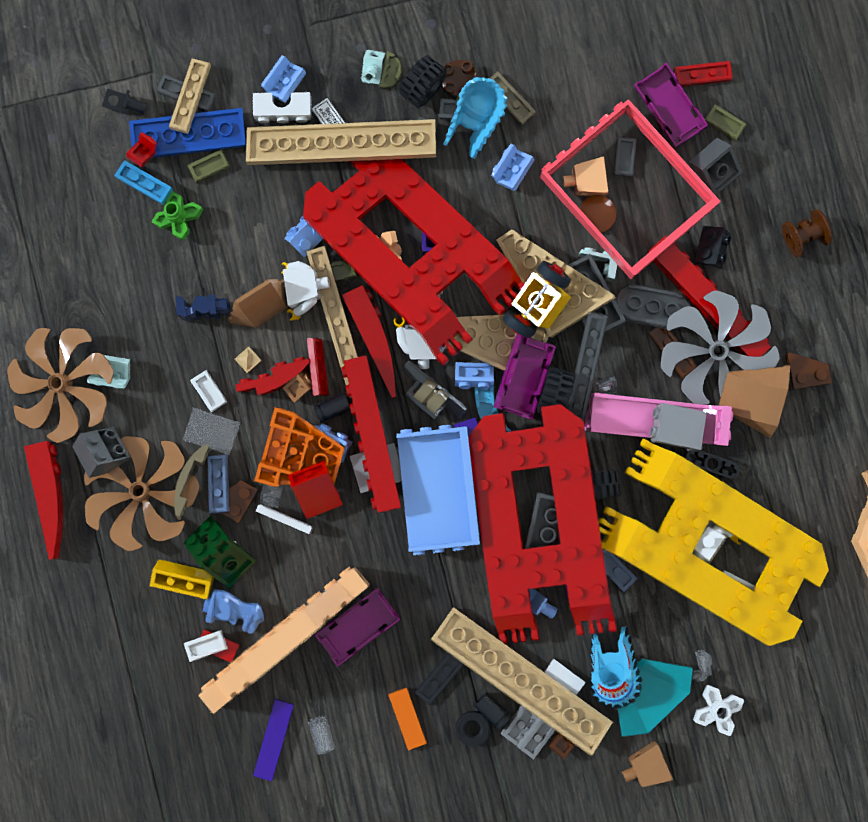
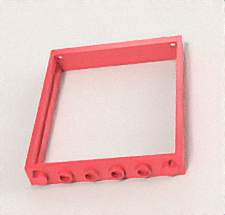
(665, 149)

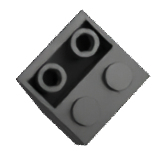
(100, 451)

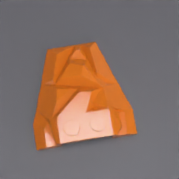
(295, 446)

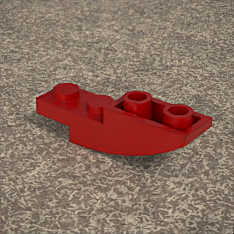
(281, 375)

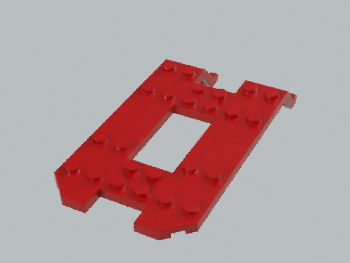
(415, 289)
(578, 557)

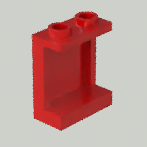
(315, 490)

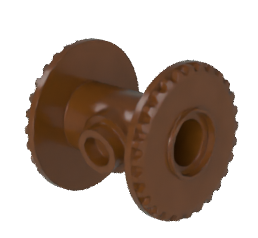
(807, 231)

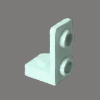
(609, 269)

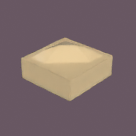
(248, 360)

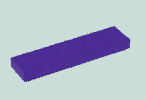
(273, 739)

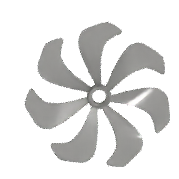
(727, 310)

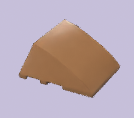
(260, 304)
(757, 396)

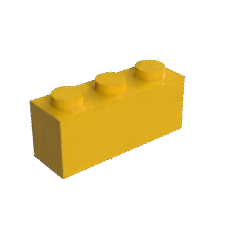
(181, 579)

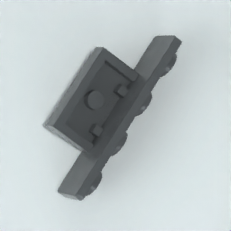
(419, 377)

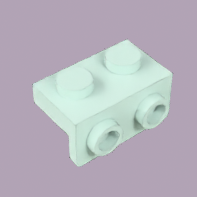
(121, 373)

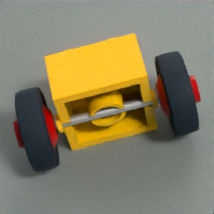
(539, 300)

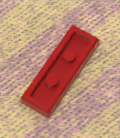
(703, 73)
(317, 367)

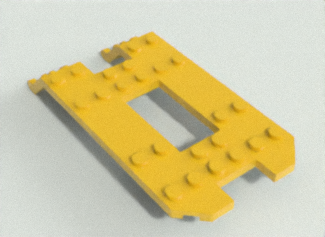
(669, 551)

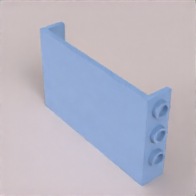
(437, 489)

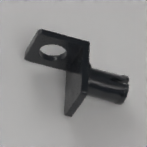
(125, 102)

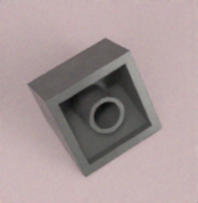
(716, 165)

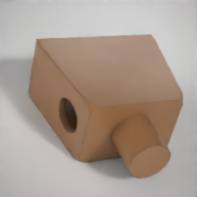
(648, 766)

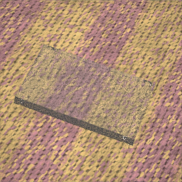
(211, 430)

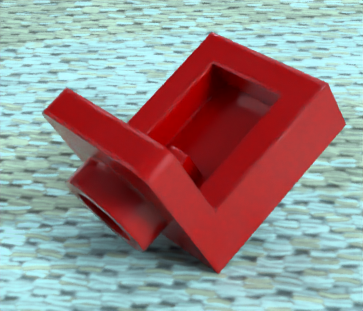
(142, 150)

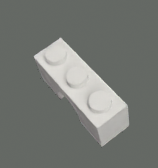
(298, 109)

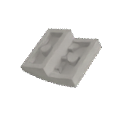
(527, 732)

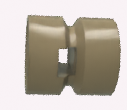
(429, 394)

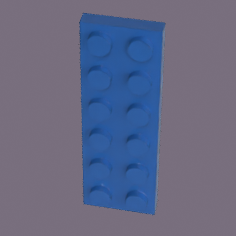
(207, 133)

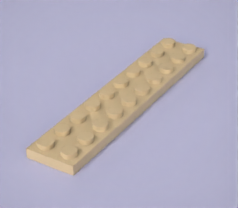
(341, 142)
(522, 681)

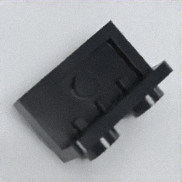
(713, 246)

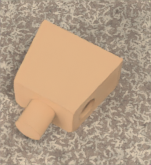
(588, 178)

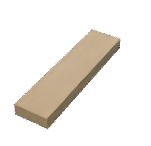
(189, 96)

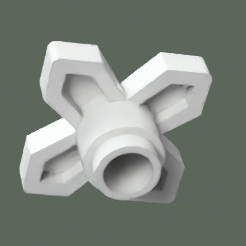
(709, 714)

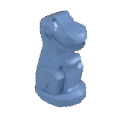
(229, 608)

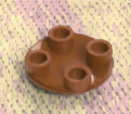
(599, 212)

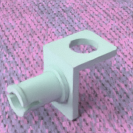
(372, 67)

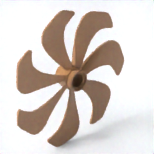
(24, 384)
(157, 527)

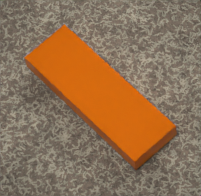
(407, 718)

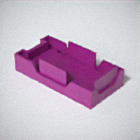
(671, 106)
(524, 377)
(357, 626)

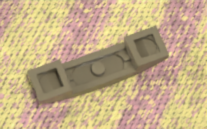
(197, 458)

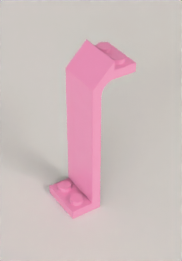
(634, 417)

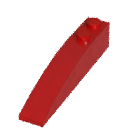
(372, 333)
(48, 492)

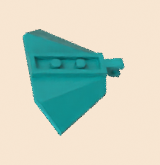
(662, 690)

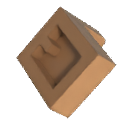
(298, 386)

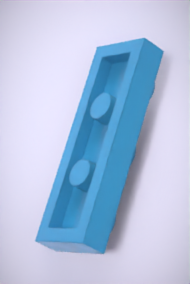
(143, 182)

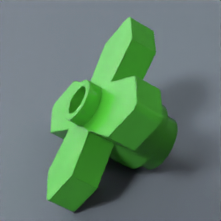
(177, 215)

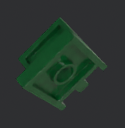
(218, 552)

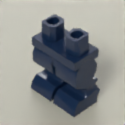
(203, 306)

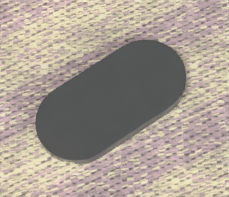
(649, 305)

